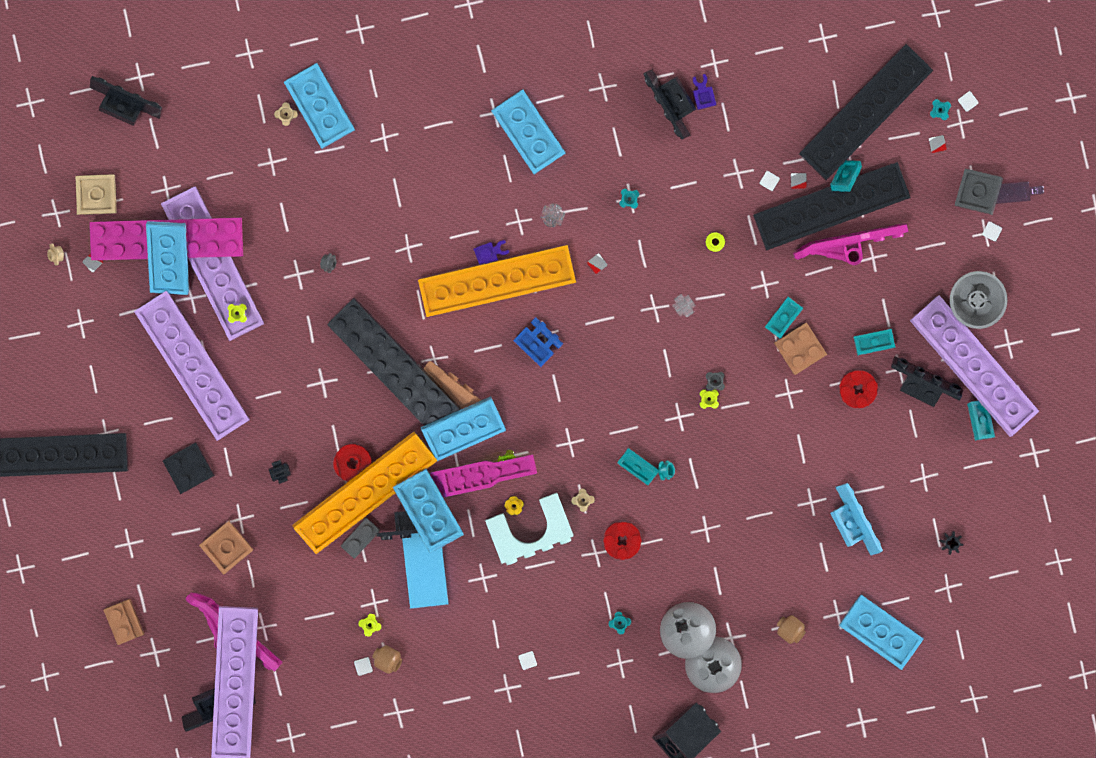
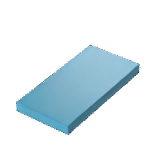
(319, 106)
(528, 132)
(167, 257)
(463, 428)
(428, 511)
(424, 574)
(881, 632)

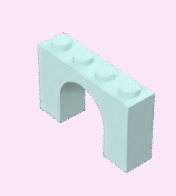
(510, 548)

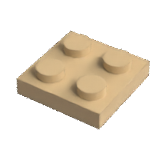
(96, 194)

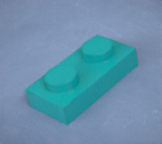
(846, 176)
(783, 317)
(874, 342)
(980, 421)
(638, 466)

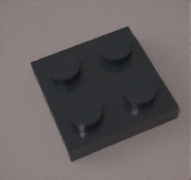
(188, 468)

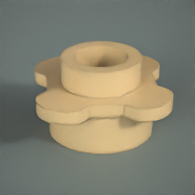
(285, 109)
(55, 254)
(583, 505)

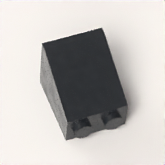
(687, 733)

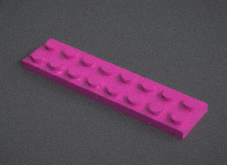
(129, 239)

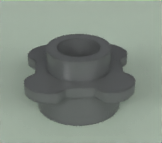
(328, 262)
(715, 376)

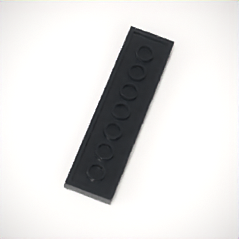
(866, 112)
(830, 208)
(392, 363)
(63, 454)

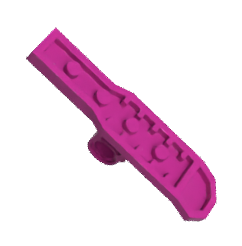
(840, 246)
(481, 475)
(211, 612)

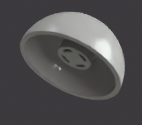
(989, 299)
(694, 636)
(720, 680)

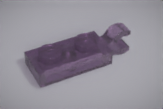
(1017, 192)

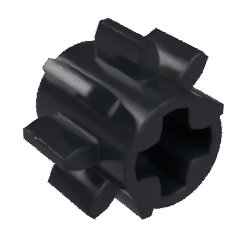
(279, 471)
(948, 538)

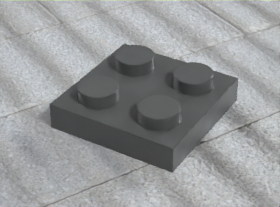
(978, 191)

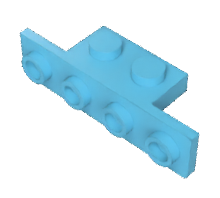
(853, 522)

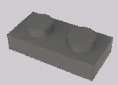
(360, 538)

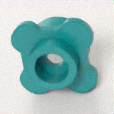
(935, 109)
(625, 202)
(666, 470)
(614, 623)

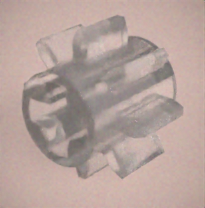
(552, 215)
(683, 305)

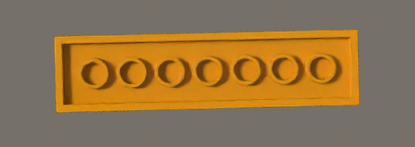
(497, 281)
(363, 493)

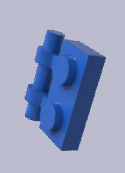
(534, 346)

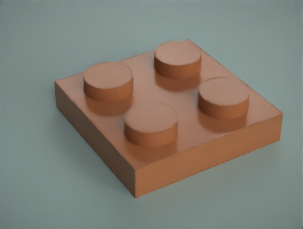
(800, 348)
(226, 547)

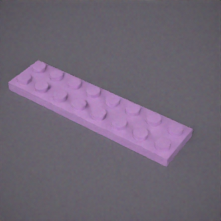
(216, 274)
(192, 365)
(974, 366)
(234, 682)

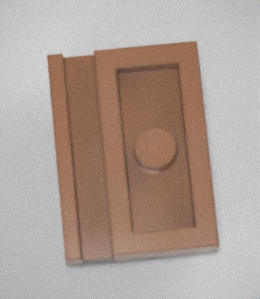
(123, 621)

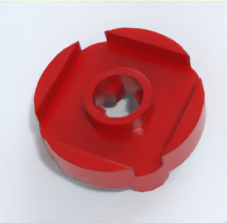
(847, 391)
(343, 456)
(611, 540)

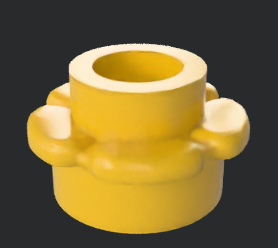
(514, 500)

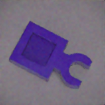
(703, 96)
(487, 253)

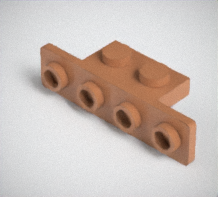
(461, 394)

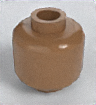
(791, 629)
(387, 659)

